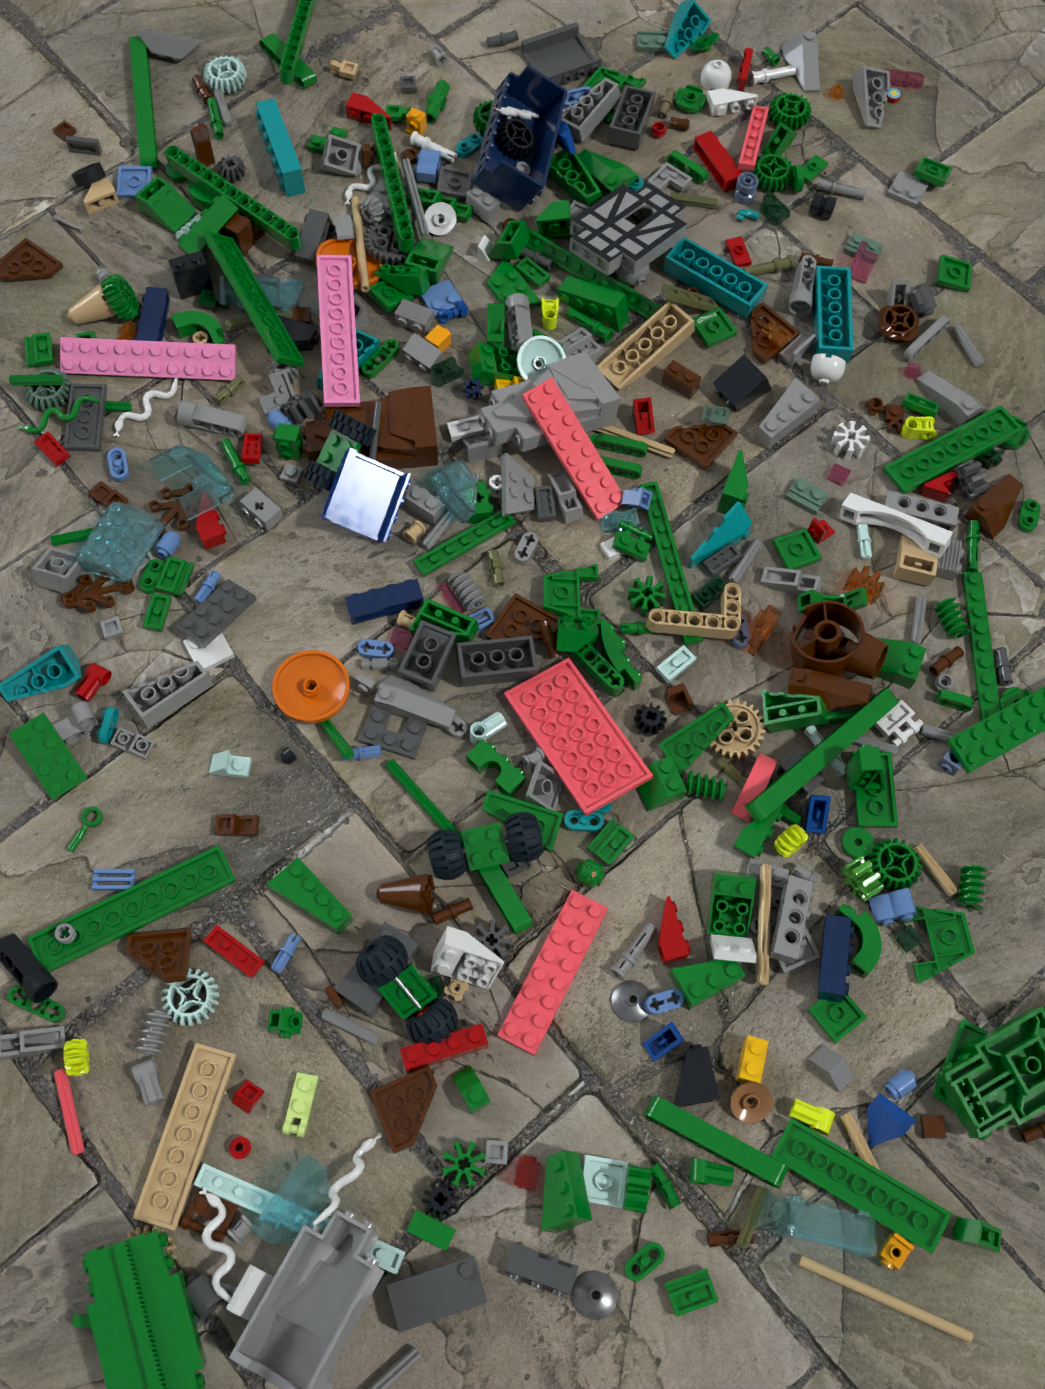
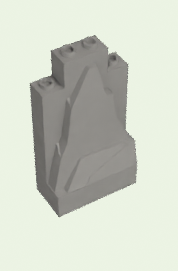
(581, 384)
(312, 1305)

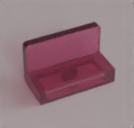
(862, 263)

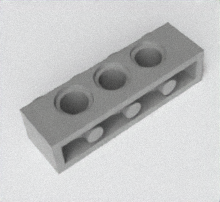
(929, 508)
(780, 947)

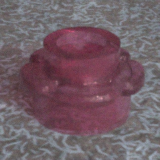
(912, 370)

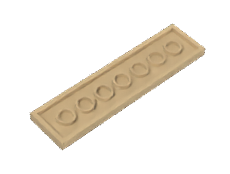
(185, 1137)

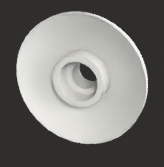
(440, 211)

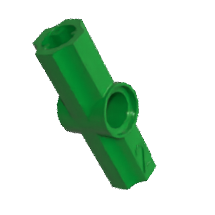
(436, 101)

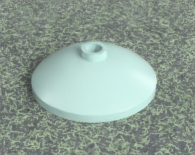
(541, 350)

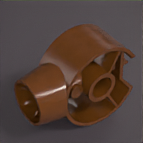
(827, 644)

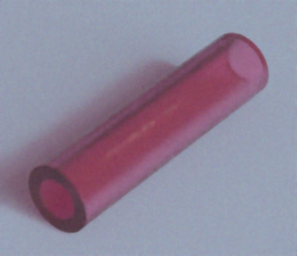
(450, 597)

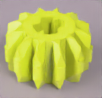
(790, 841)
(76, 1057)

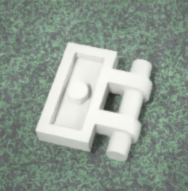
(894, 719)

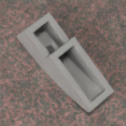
(565, 496)
(790, 580)
(31, 1042)

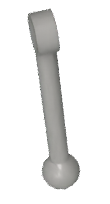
(78, 228)

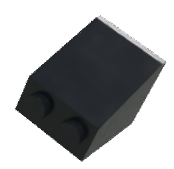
(190, 274)
(741, 384)

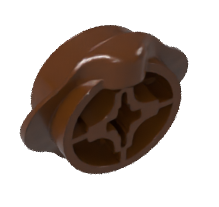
(897, 328)

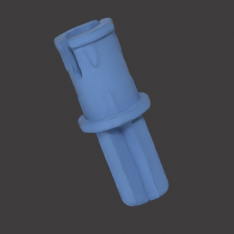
(207, 586)
(365, 752)
(285, 953)

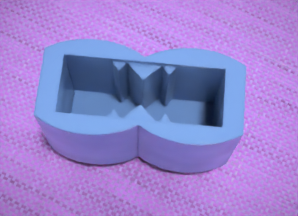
(428, 165)
(893, 906)

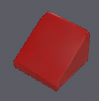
(247, 1096)

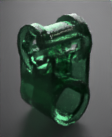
(774, 209)
(445, 372)

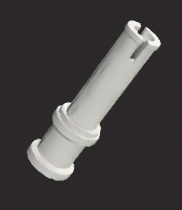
(765, 75)
(426, 143)

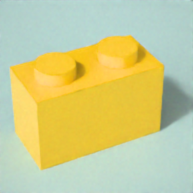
(752, 1060)

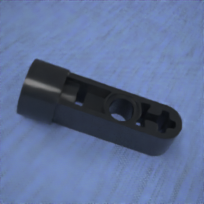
(26, 969)

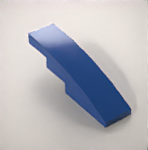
(565, 139)

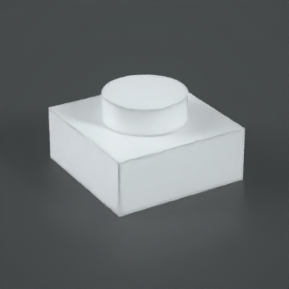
(609, 552)

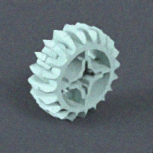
(225, 74)
(186, 1004)

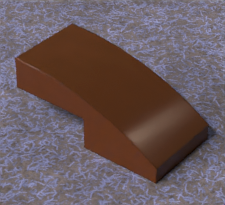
(105, 495)
(237, 825)

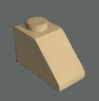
(100, 196)

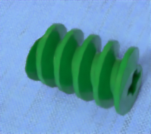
(950, 619)
(704, 786)
(970, 887)

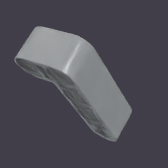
(79, 725)

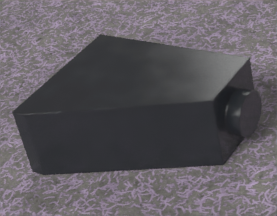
(302, 334)
(696, 1078)

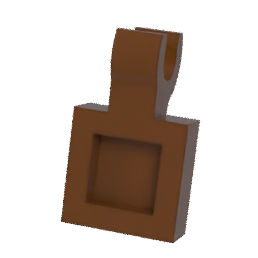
(368, 154)

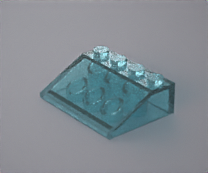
(119, 542)

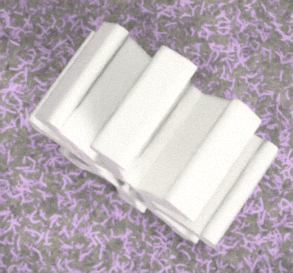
(850, 440)

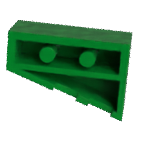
(792, 711)

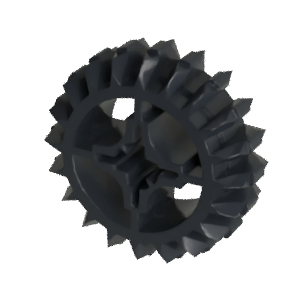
(515, 138)

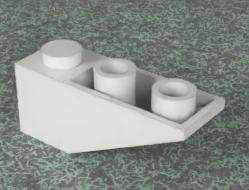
(729, 101)

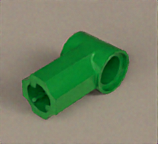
(705, 1172)

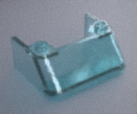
(279, 291)
(209, 488)
(827, 1226)

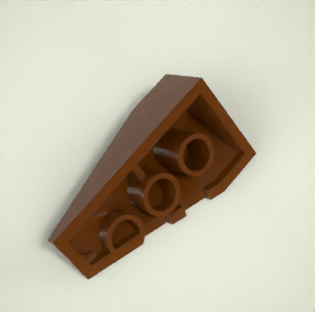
(995, 506)
(832, 689)

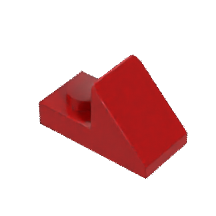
(643, 415)
(938, 488)

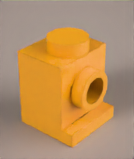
(416, 121)
(885, 1253)

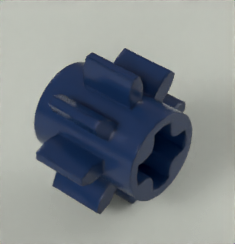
(468, 387)

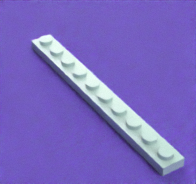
(257, 1199)

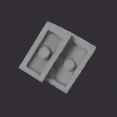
(580, 342)

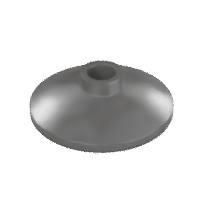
(623, 1007)
(586, 1304)

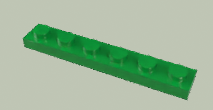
(463, 543)

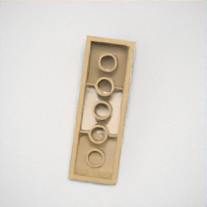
(647, 346)

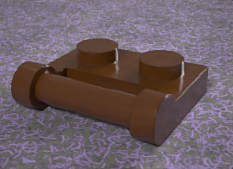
(202, 1207)

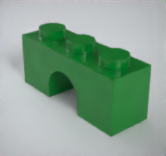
(485, 756)

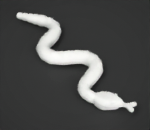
(516, 112)
(348, 193)
(147, 406)
(350, 1177)
(212, 1245)

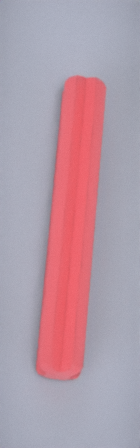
(69, 1112)

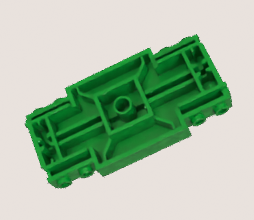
(999, 1076)
(143, 1316)

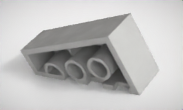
(591, 109)
(789, 412)
(168, 693)

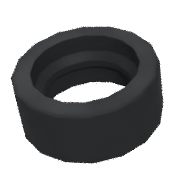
(88, 174)

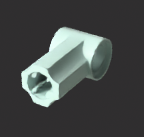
(487, 727)

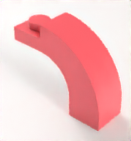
(754, 785)

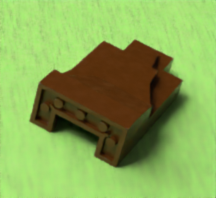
(405, 429)

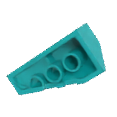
(687, 25)
(732, 529)
(48, 673)

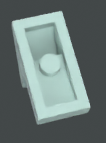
(229, 765)

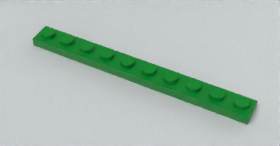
(586, 272)
(669, 557)
(980, 644)

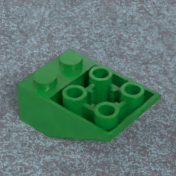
(164, 204)
(431, 256)
(492, 363)
(731, 903)

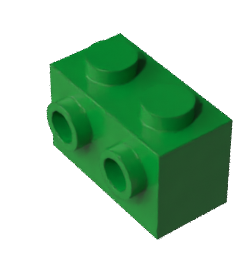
(288, 442)

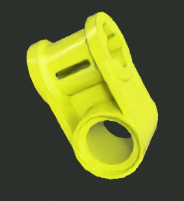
(549, 312)
(918, 428)

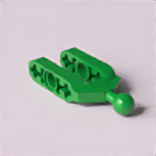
(622, 446)

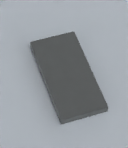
(86, 429)

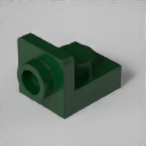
(990, 458)

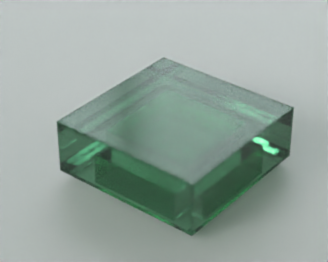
(908, 938)

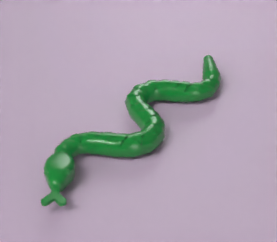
(53, 410)

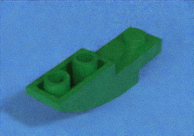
(613, 651)

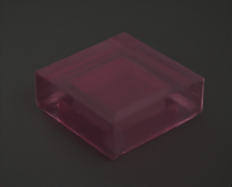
(838, 474)
(400, 638)

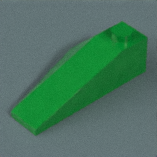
(607, 172)

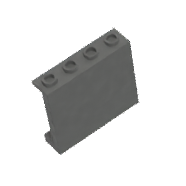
(560, 54)

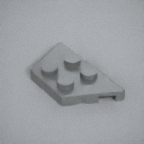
(517, 488)

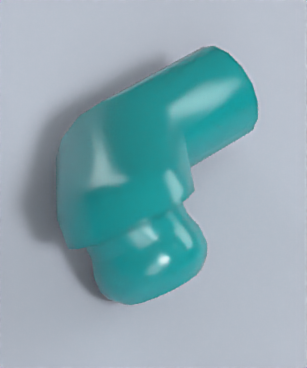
(741, 214)

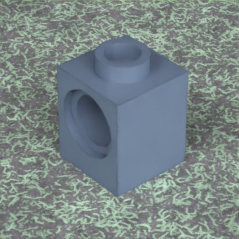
(947, 765)

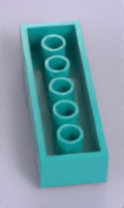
(279, 147)
(715, 277)
(833, 312)

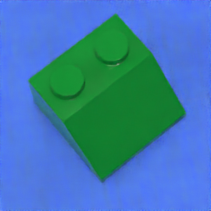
(555, 220)
(664, 786)

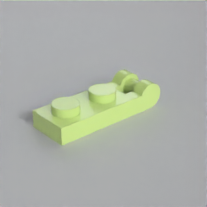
(300, 1104)

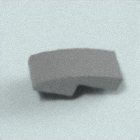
(132, 743)

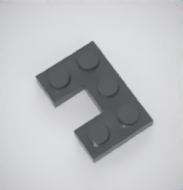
(393, 742)

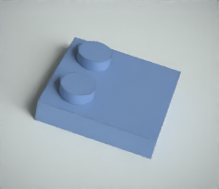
(132, 180)
(441, 297)

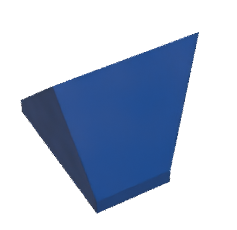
(886, 1120)

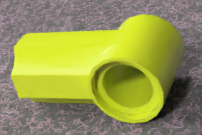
(817, 1118)

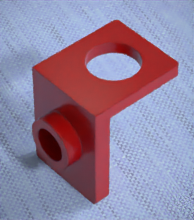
(817, 530)

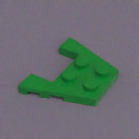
(613, 75)
(562, 592)
(948, 940)

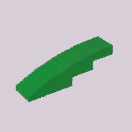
(430, 197)

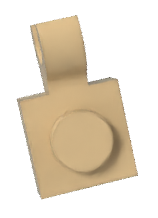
(345, 69)

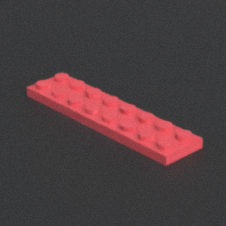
(573, 448)
(552, 973)

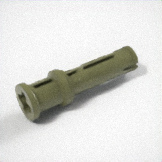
(775, 265)

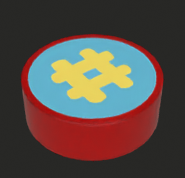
(893, 95)

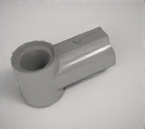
(146, 1077)

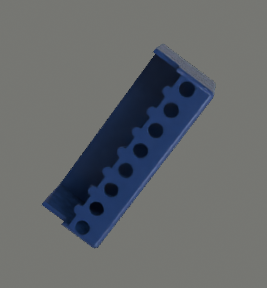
(495, 170)

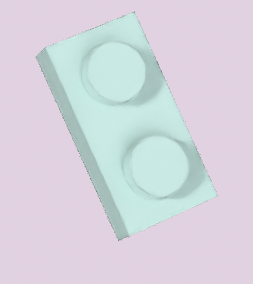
(676, 664)

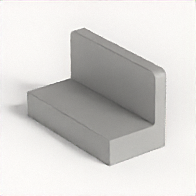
(797, 349)

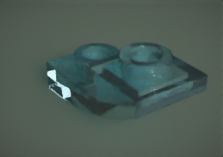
(612, 519)

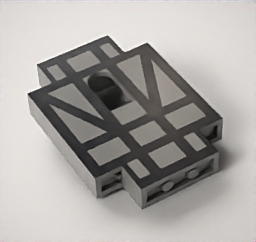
(610, 241)

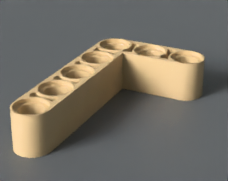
(701, 620)

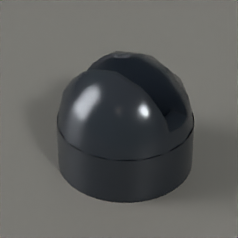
(287, 756)

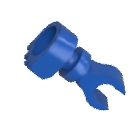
(461, 310)

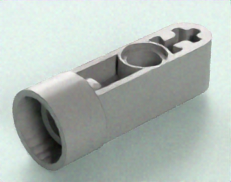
(801, 297)
(518, 319)
(211, 419)

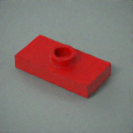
(738, 252)
(252, 448)
(52, 449)

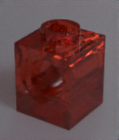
(527, 1173)

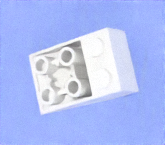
(465, 959)

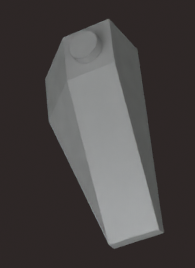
(803, 54)
(870, 90)
(955, 402)

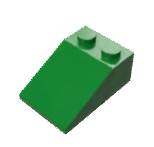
(735, 487)
(902, 662)

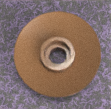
(753, 1110)

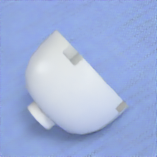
(716, 75)
(827, 369)

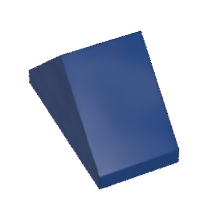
(817, 813)
(663, 1041)

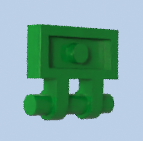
(630, 545)

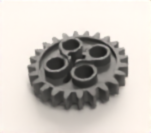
(377, 242)

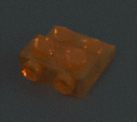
(763, 627)

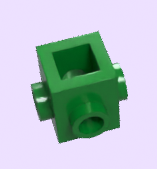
(285, 1022)

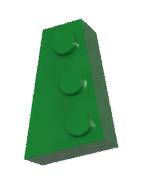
(448, 619)
(865, 770)
(705, 980)
(564, 1193)

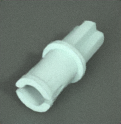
(864, 541)

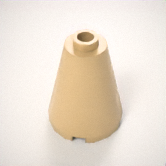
(90, 308)

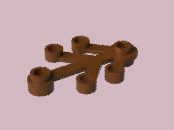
(174, 506)
(75, 598)

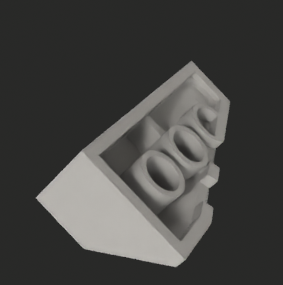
(409, 700)

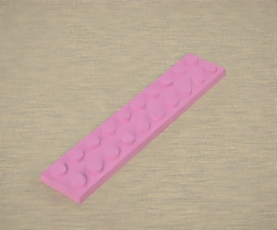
(338, 331)
(147, 358)

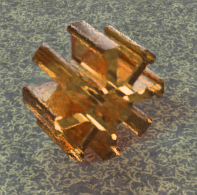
(871, 584)

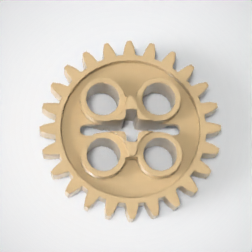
(737, 745)

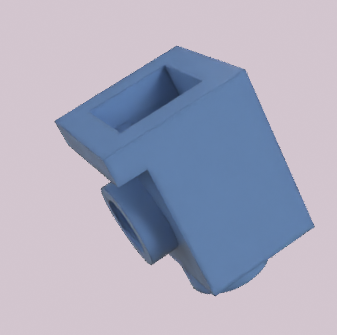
(637, 498)

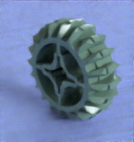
(48, 395)

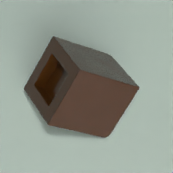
(678, 699)

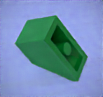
(780, 139)
(471, 1090)
(977, 1234)

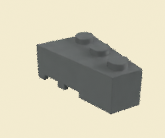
(315, 232)
(541, 1270)

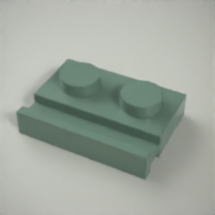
(651, 41)
(855, 241)
(716, 414)
(806, 496)

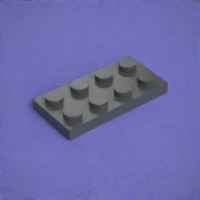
(216, 613)

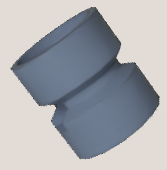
(746, 188)

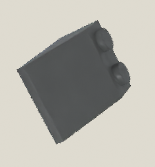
(427, 655)

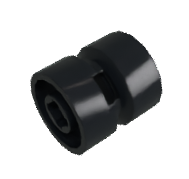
(822, 205)

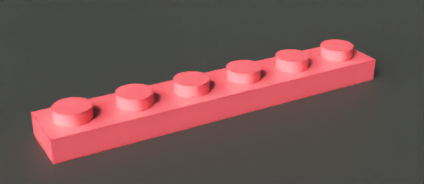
(753, 138)

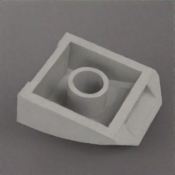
(342, 156)
(56, 570)

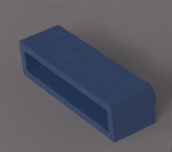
(153, 314)
(384, 601)
(834, 958)

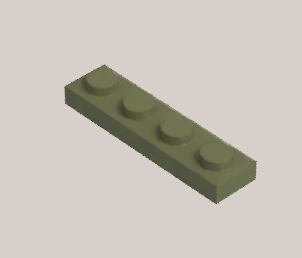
(688, 298)

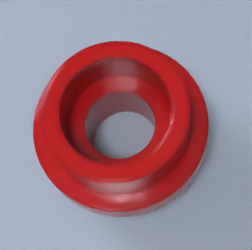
(658, 129)
(246, 1150)

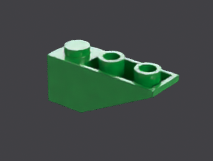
(408, 279)
(754, 834)

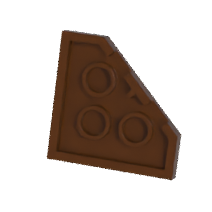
(28, 262)
(762, 346)
(701, 442)
(520, 619)
(162, 953)
(404, 1106)

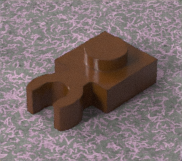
(894, 416)

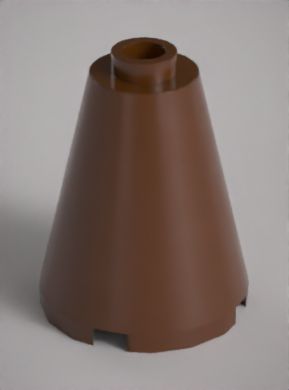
(409, 894)

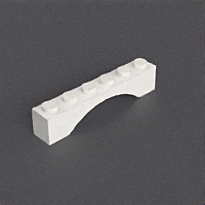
(929, 537)

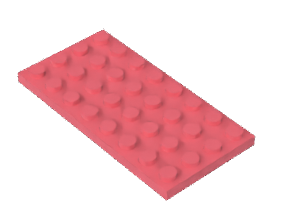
(578, 736)

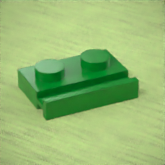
(39, 350)
(175, 576)
(610, 842)
(691, 1292)

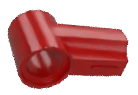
(94, 678)

